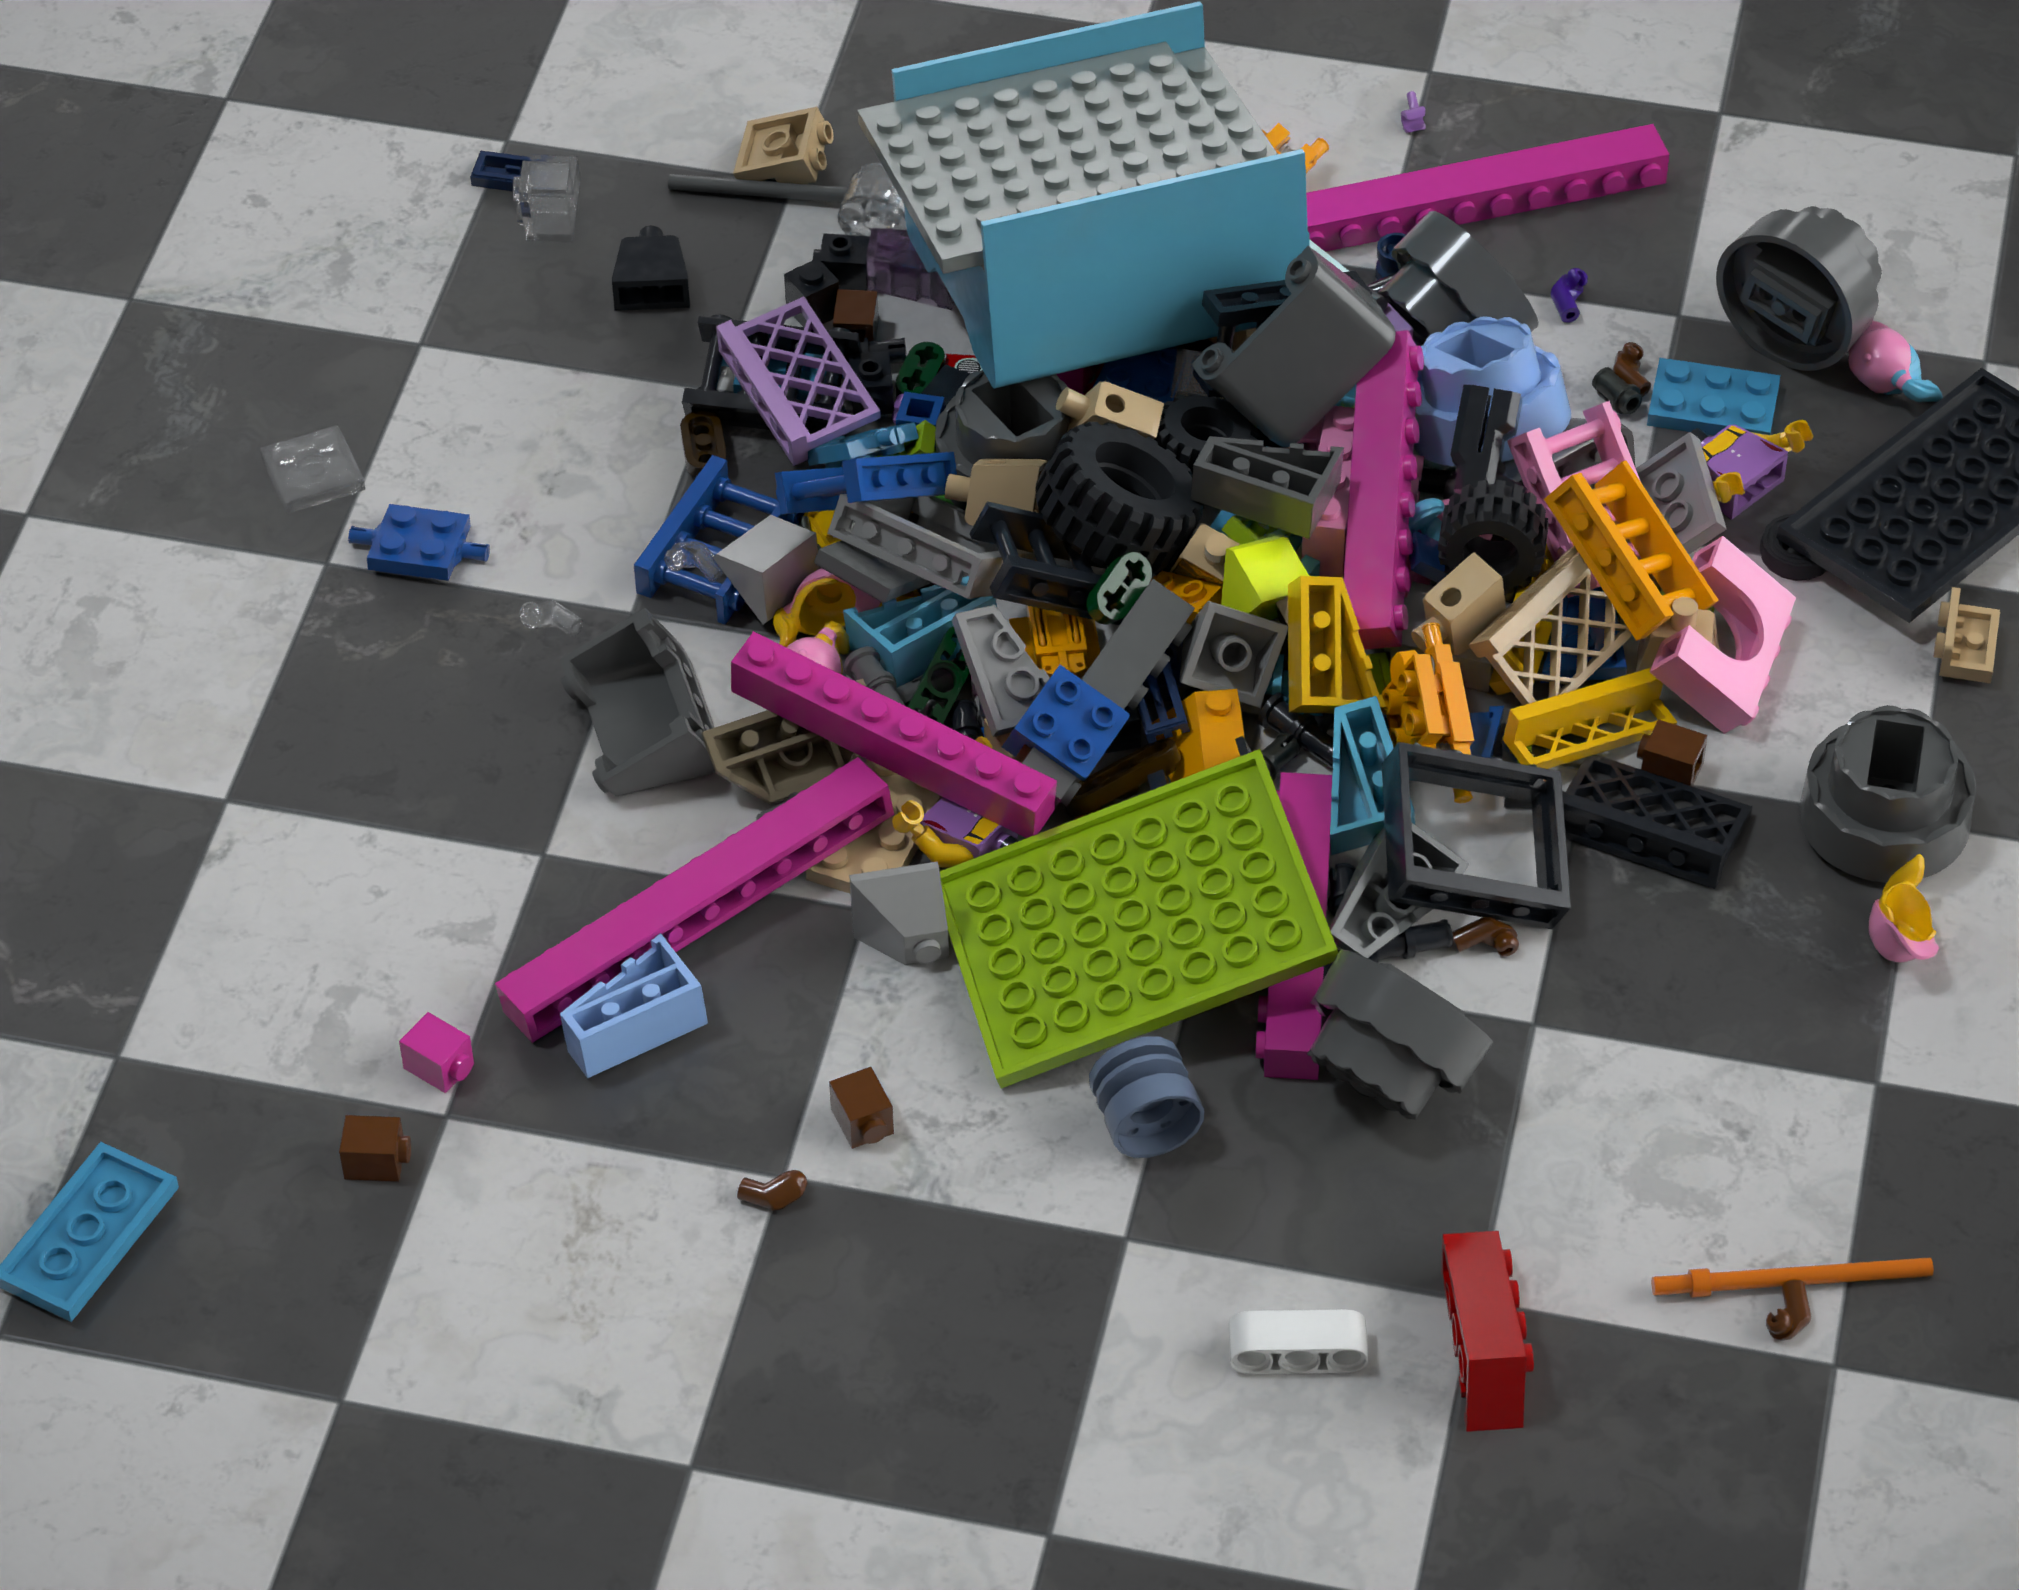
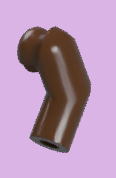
(1628, 365)
(1489, 931)
(775, 1193)
(1794, 1315)

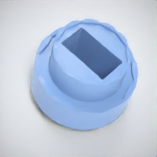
(1491, 356)

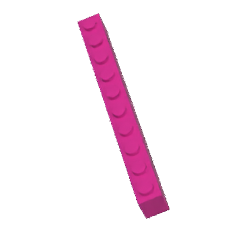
(1488, 186)
(699, 894)

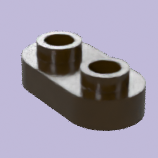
(701, 439)

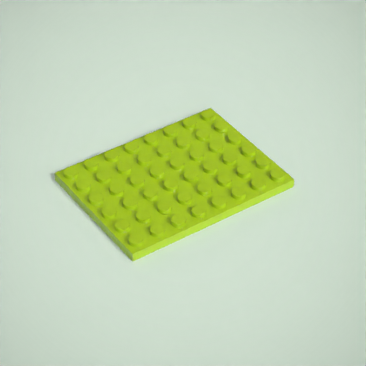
(1133, 918)

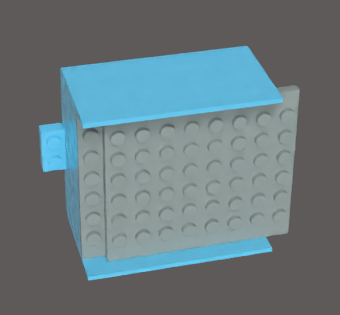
(1087, 190)

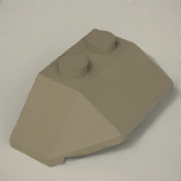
(772, 755)

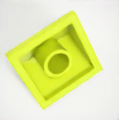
(1260, 575)

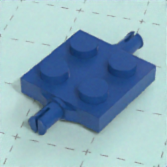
(419, 542)

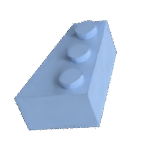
(634, 1011)

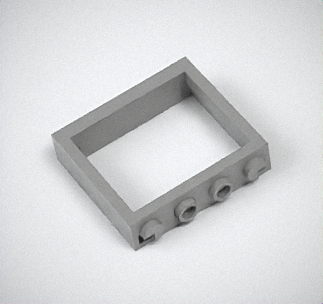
(933, 548)

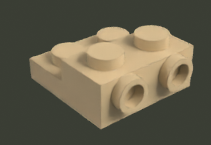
(784, 147)

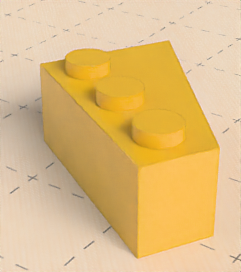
(1325, 648)

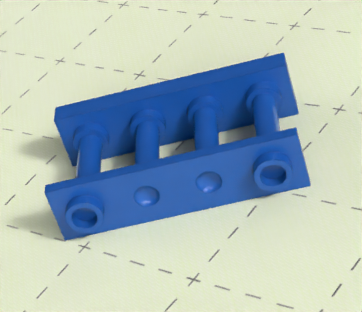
(864, 481)
(690, 515)

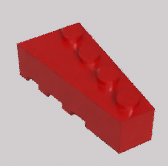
(1486, 1329)

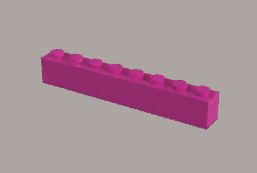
(1382, 494)
(893, 736)
(1287, 1009)

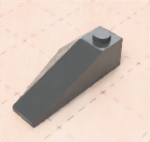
(1365, 914)

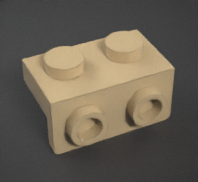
(1968, 640)

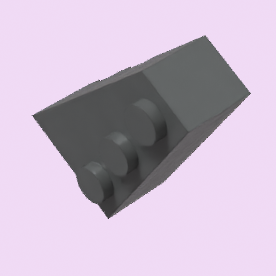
(1267, 483)

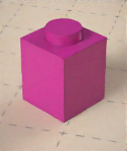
(436, 1052)

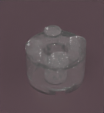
(871, 203)

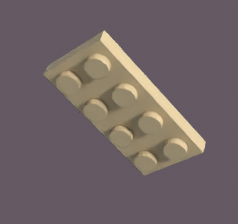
(879, 847)

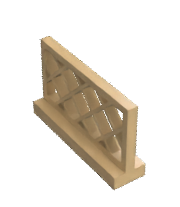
(1532, 607)

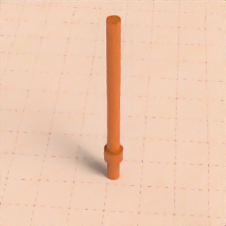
(1702, 1282)

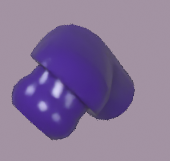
(1565, 293)

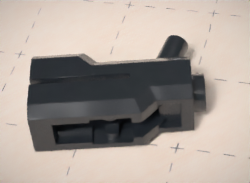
(1470, 433)

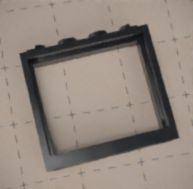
(1463, 893)

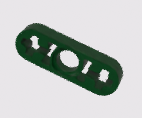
(918, 702)

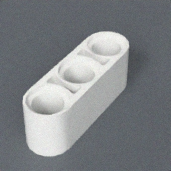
(1298, 1341)

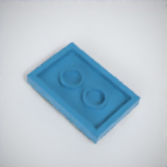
(1712, 398)

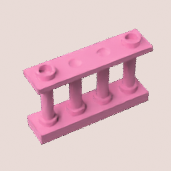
(1539, 475)

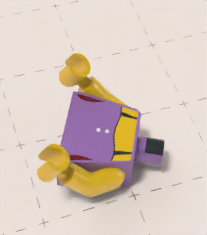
(1749, 463)
(951, 831)

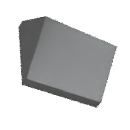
(769, 564)
(1231, 652)

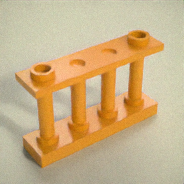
(1610, 556)

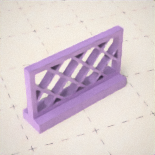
(771, 400)

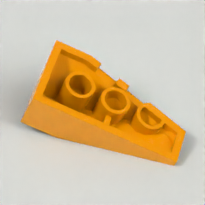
(1213, 725)

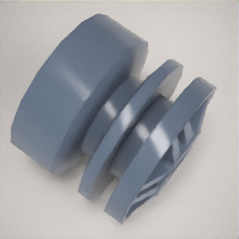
(1146, 1097)

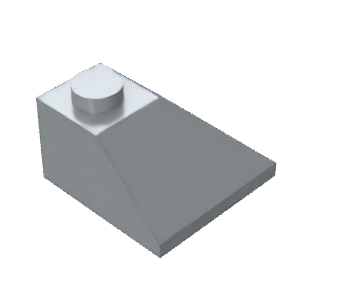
(901, 912)

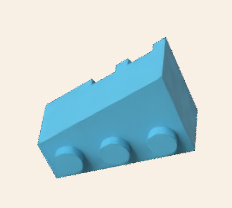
(910, 629)
(1359, 750)

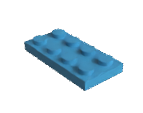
(86, 1231)

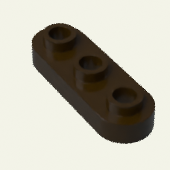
(1124, 776)

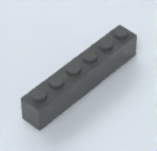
(1125, 663)

